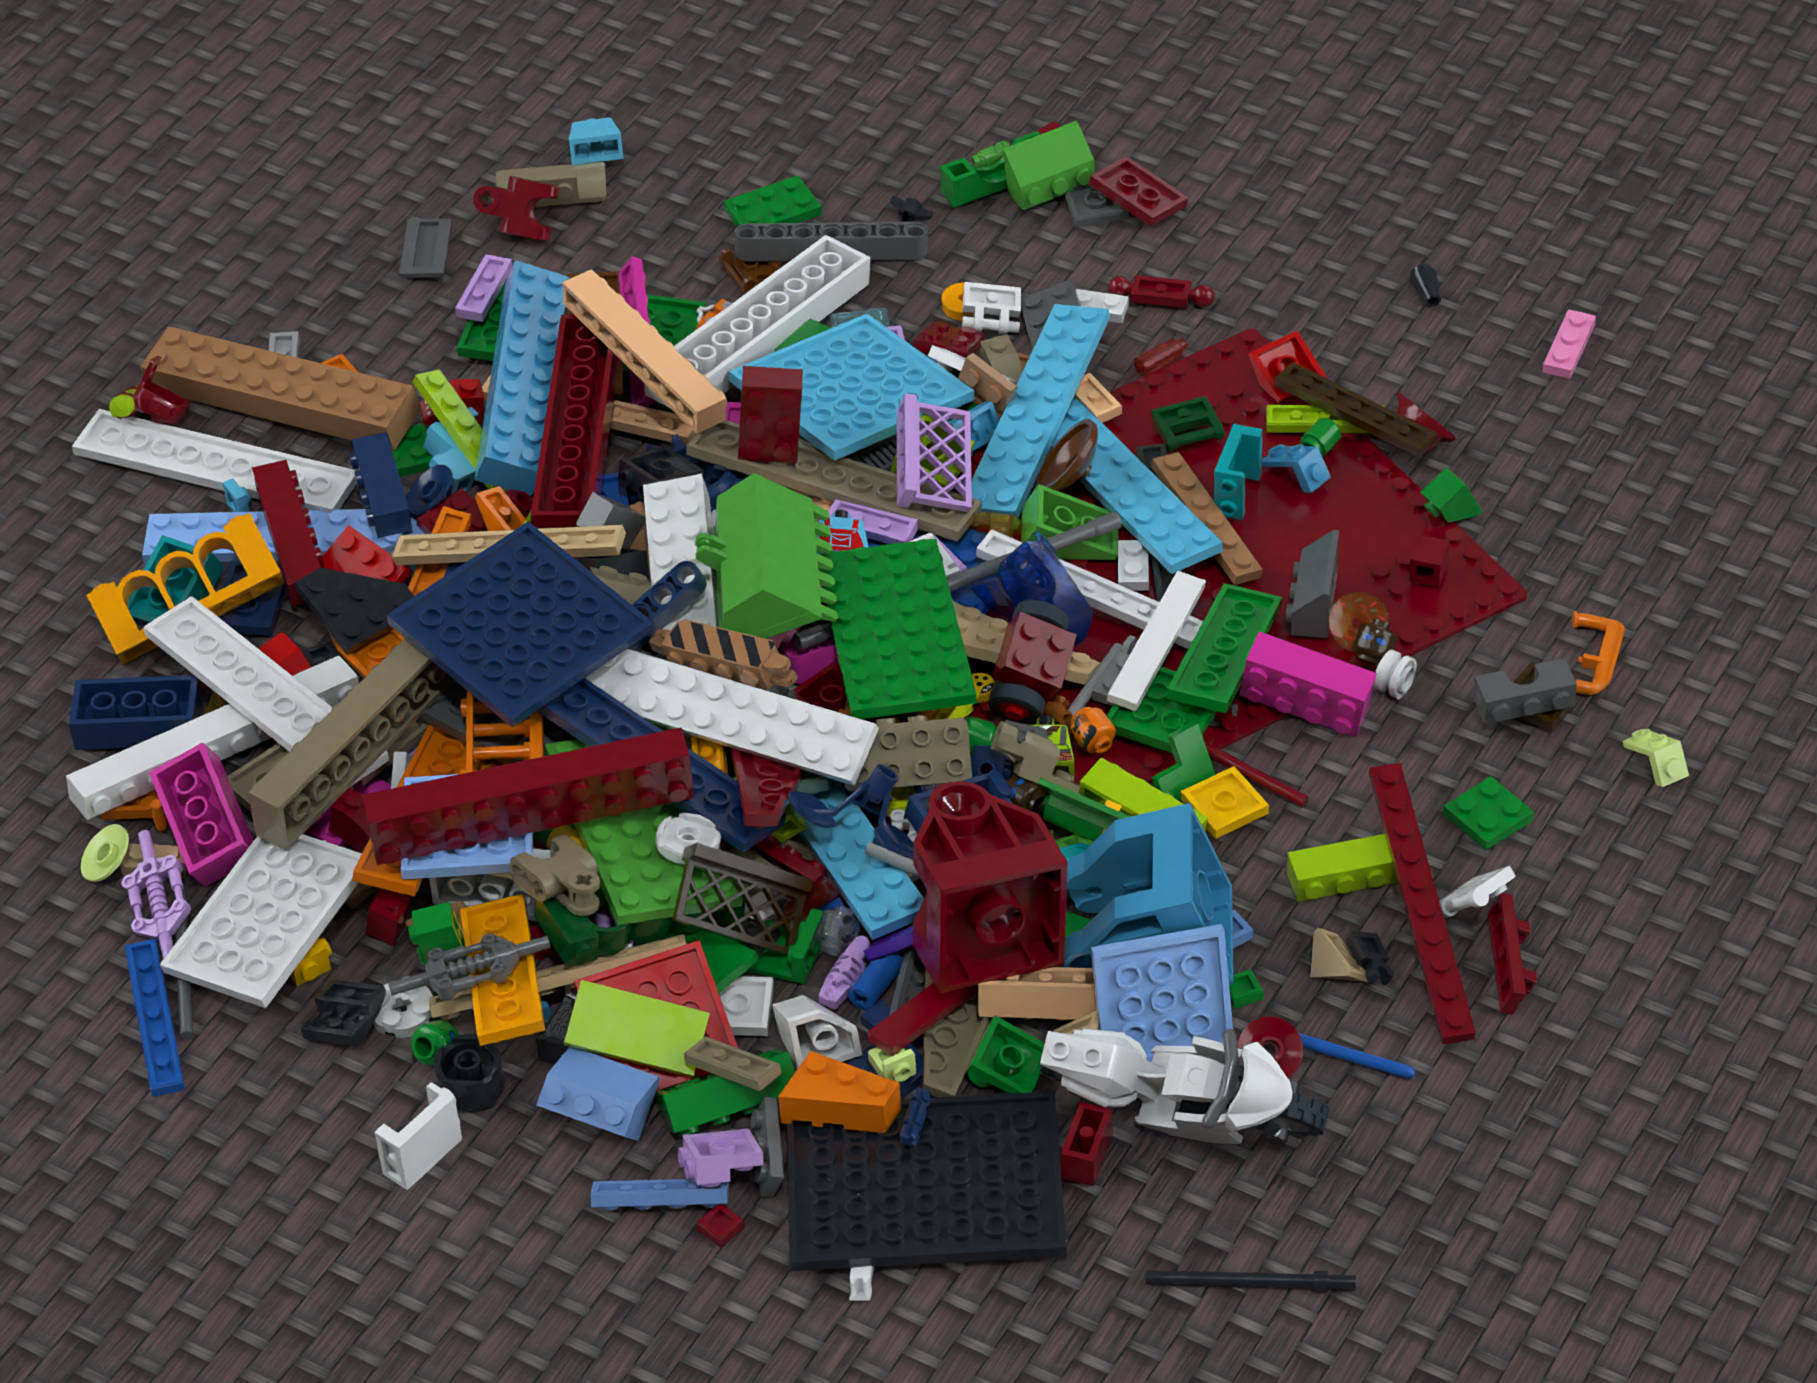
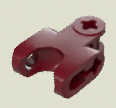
(517, 206)

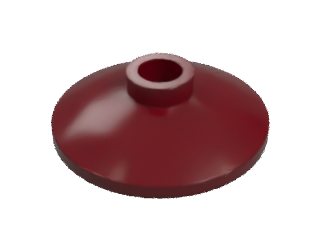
(1279, 1035)

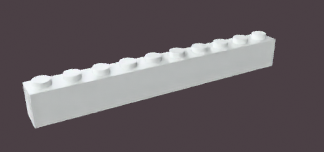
(222, 730)

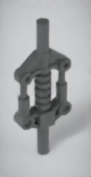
(499, 957)

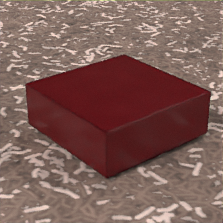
(720, 1225)

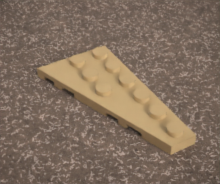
(984, 637)

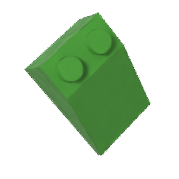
(1057, 512)

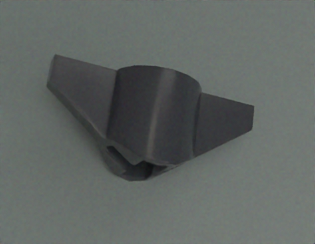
(910, 209)

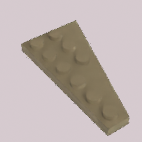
(950, 1047)

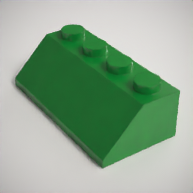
(717, 1097)

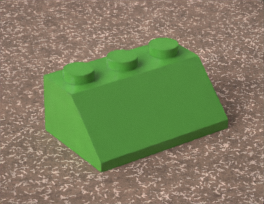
(1047, 165)

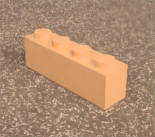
(1045, 994)

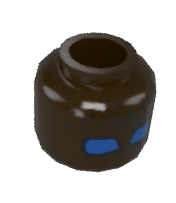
(1373, 641)
(1026, 793)

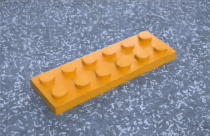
(515, 1005)

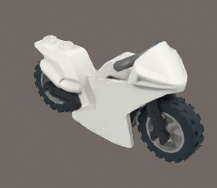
(1185, 1085)

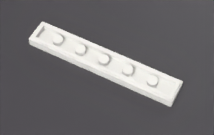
(1156, 641)

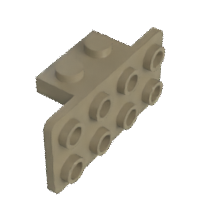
(576, 182)
(920, 751)

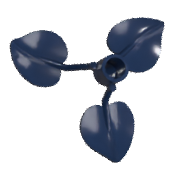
(872, 796)

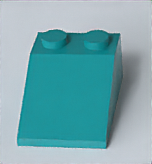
(148, 603)

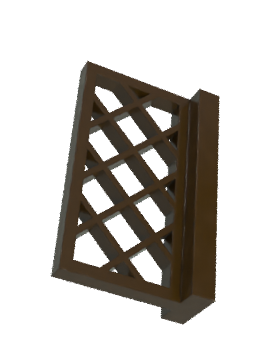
(741, 871)

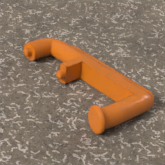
(1605, 662)

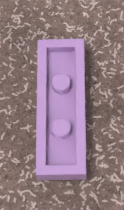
(483, 288)
(880, 524)

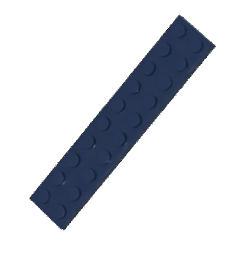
(601, 719)

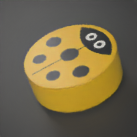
(983, 686)

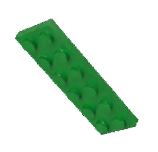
(1219, 651)

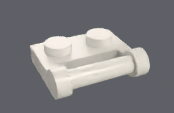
(1476, 891)

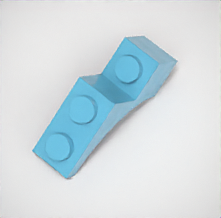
(447, 453)

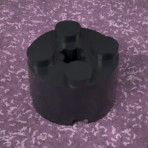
(470, 1072)

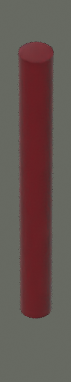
(1257, 776)

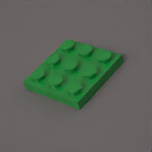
(1157, 715)

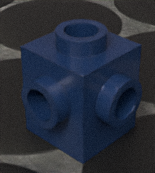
(983, 756)

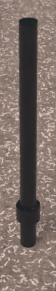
(1319, 1280)

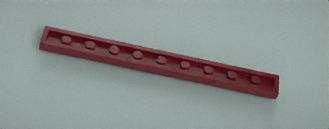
(1422, 904)

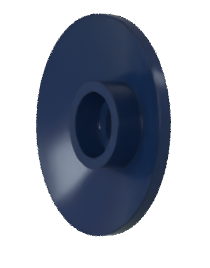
(429, 489)

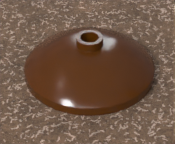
(1069, 457)

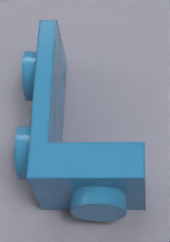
(1305, 462)

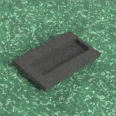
(425, 248)

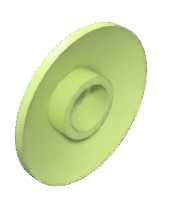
(104, 853)

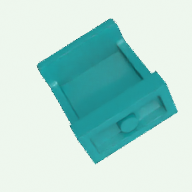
(1238, 461)

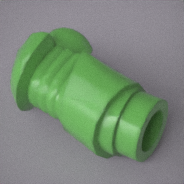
(989, 155)

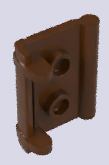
(747, 273)

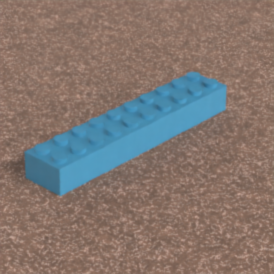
(520, 378)

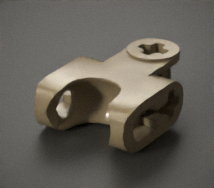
(566, 876)

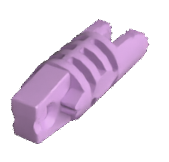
(844, 973)

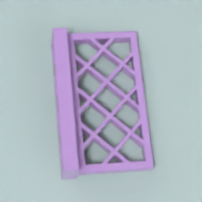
(909, 455)

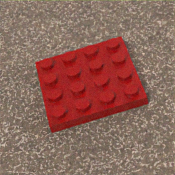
(677, 978)

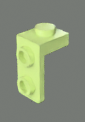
(1664, 755)

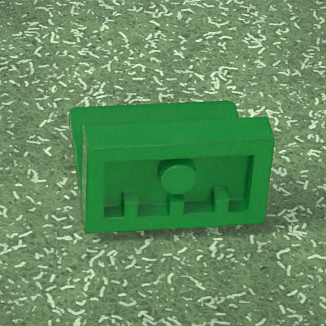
(801, 956)

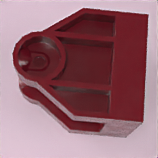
(990, 889)

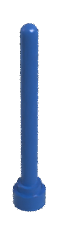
(1357, 1057)

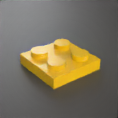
(1226, 801)

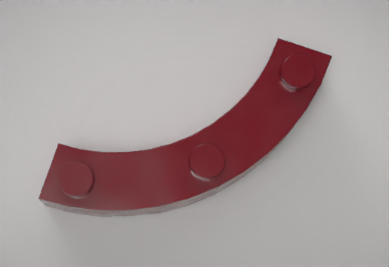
(389, 908)

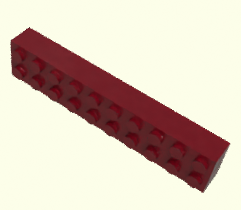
(574, 426)
(529, 796)

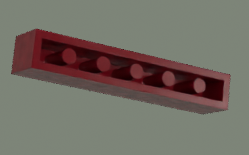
(288, 524)

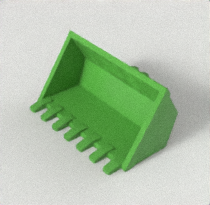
(768, 559)

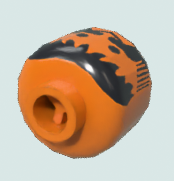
(1092, 730)

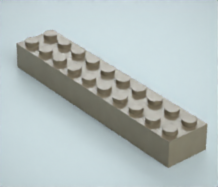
(345, 744)

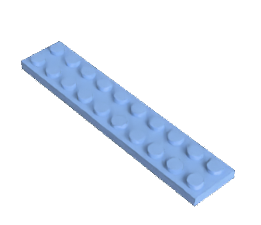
(327, 527)

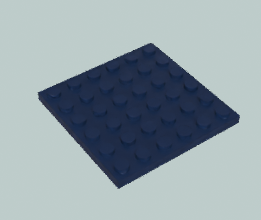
(520, 623)

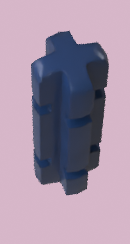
(915, 1117)

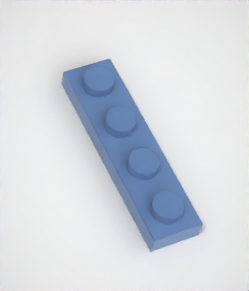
(649, 1193)

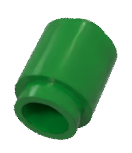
(1322, 434)

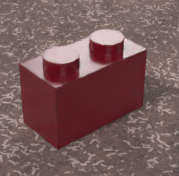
(1086, 1143)

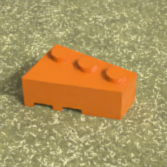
(839, 1094)

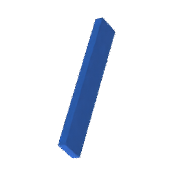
(154, 1018)

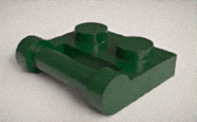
(1184, 417)

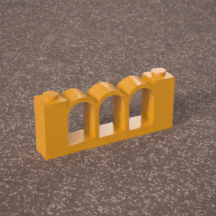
(240, 536)

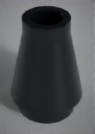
(1425, 282)

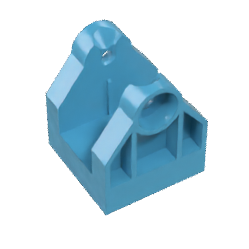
(1151, 880)

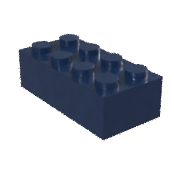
(131, 709)

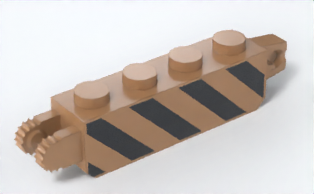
(725, 654)

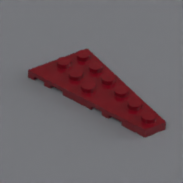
(763, 787)

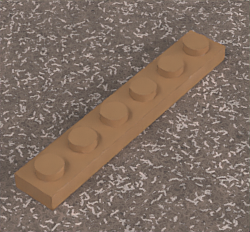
(1183, 483)

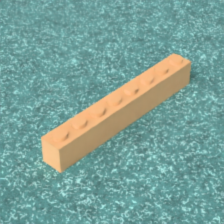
(645, 351)

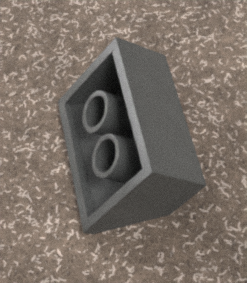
(1314, 588)

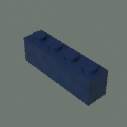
(381, 485)

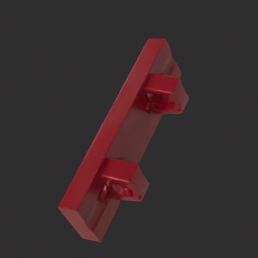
(1506, 935)

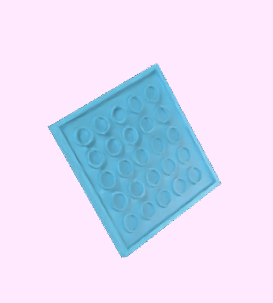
(857, 382)

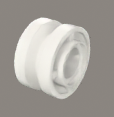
(1395, 674)

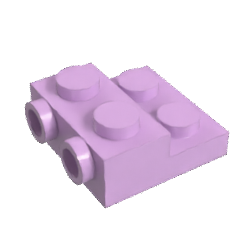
(713, 1154)

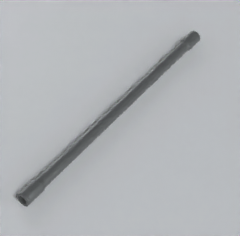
(1094, 528)

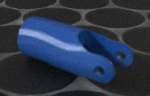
(875, 980)

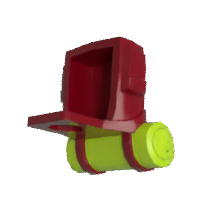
(151, 399)

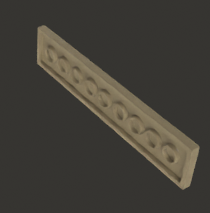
(831, 480)

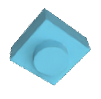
(236, 496)

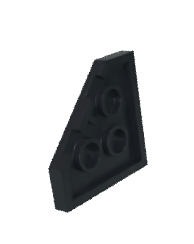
(352, 604)

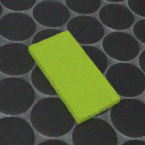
(635, 1028)

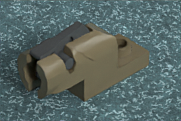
(1033, 751)

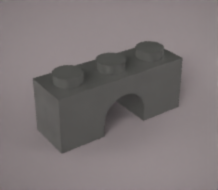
(1503, 700)

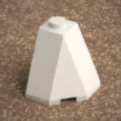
(811, 1027)

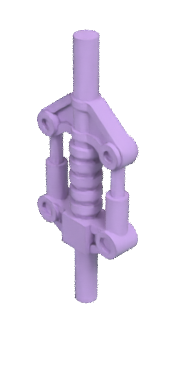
(151, 875)

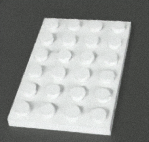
(264, 918)

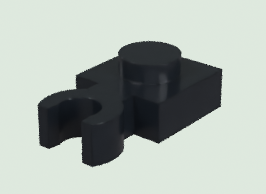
(1369, 952)

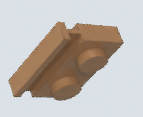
(987, 383)

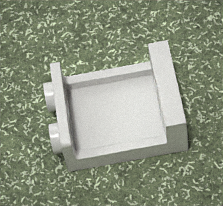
(422, 1142)

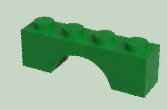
(967, 183)

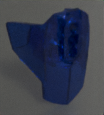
(1055, 585)

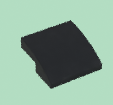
(344, 1012)

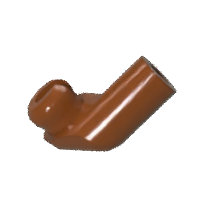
(1058, 710)

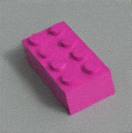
(1307, 684)
(202, 813)

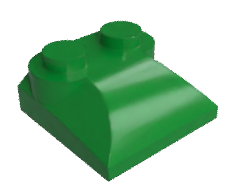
(1006, 1058)

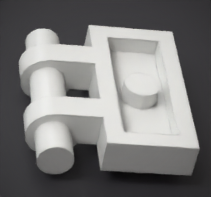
(991, 300)

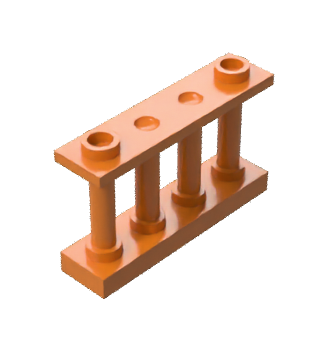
(530, 728)

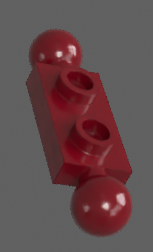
(1162, 291)

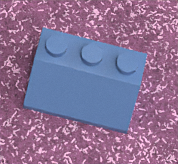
(599, 1092)

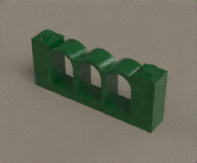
(581, 941)

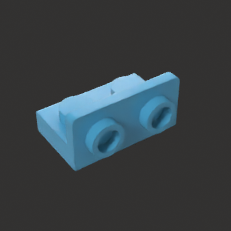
(982, 422)

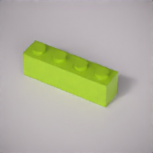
(1134, 794)
(1340, 867)

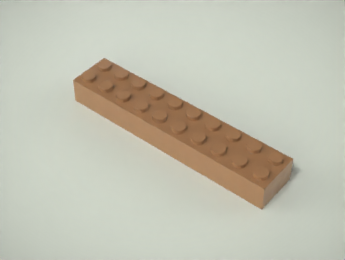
(282, 387)

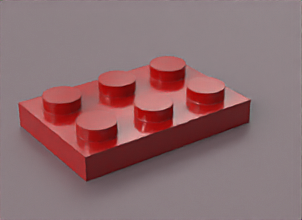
(361, 556)

